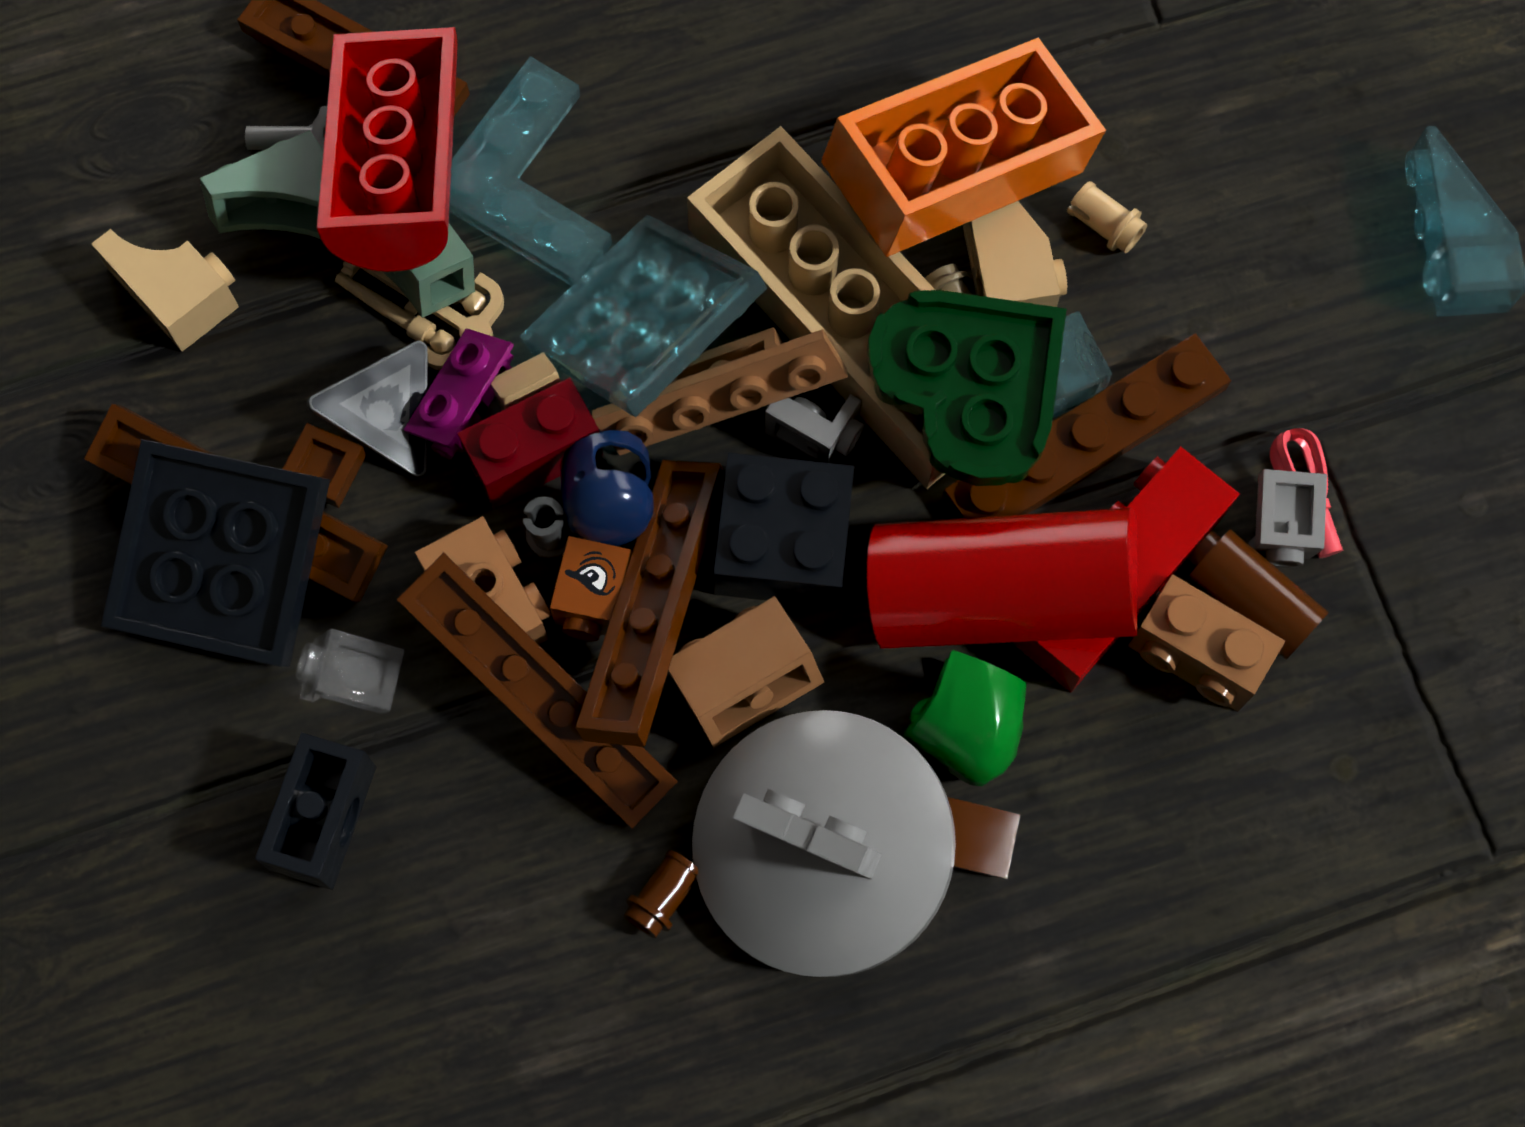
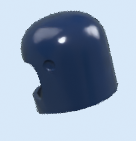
(605, 503)

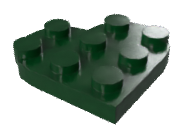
(975, 375)

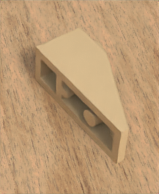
(1013, 258)

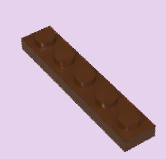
(1102, 430)
(343, 555)
(652, 605)
(531, 687)

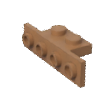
(730, 383)

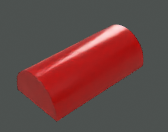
(388, 147)
(1004, 578)

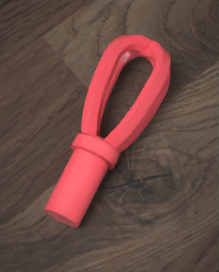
(1315, 463)

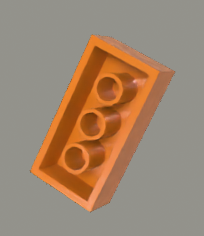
(961, 146)

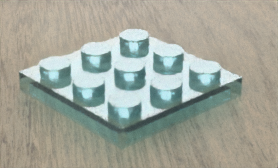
(643, 313)

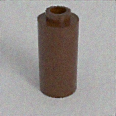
(1255, 588)

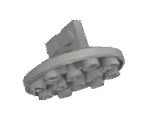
(823, 844)

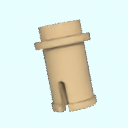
(1107, 217)

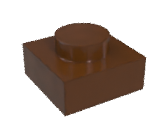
(327, 457)

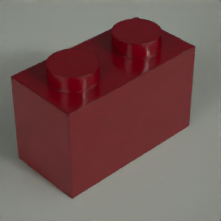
(526, 442)

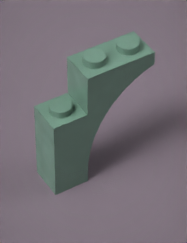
(282, 193)

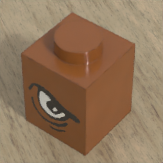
(588, 587)

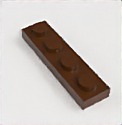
(306, 32)

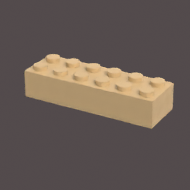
(818, 269)

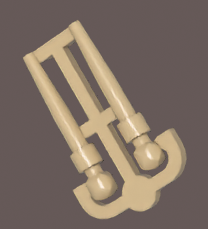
(421, 329)

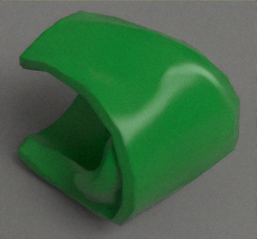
(970, 720)

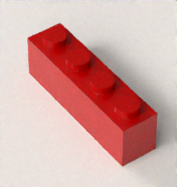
(1173, 514)

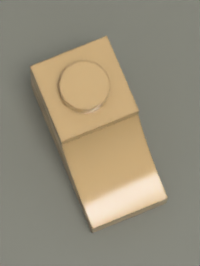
(173, 286)

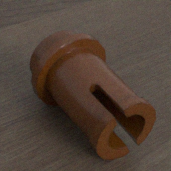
(662, 895)

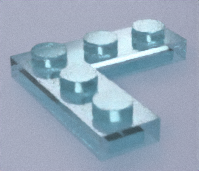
(496, 154)

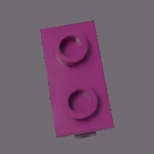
(458, 390)

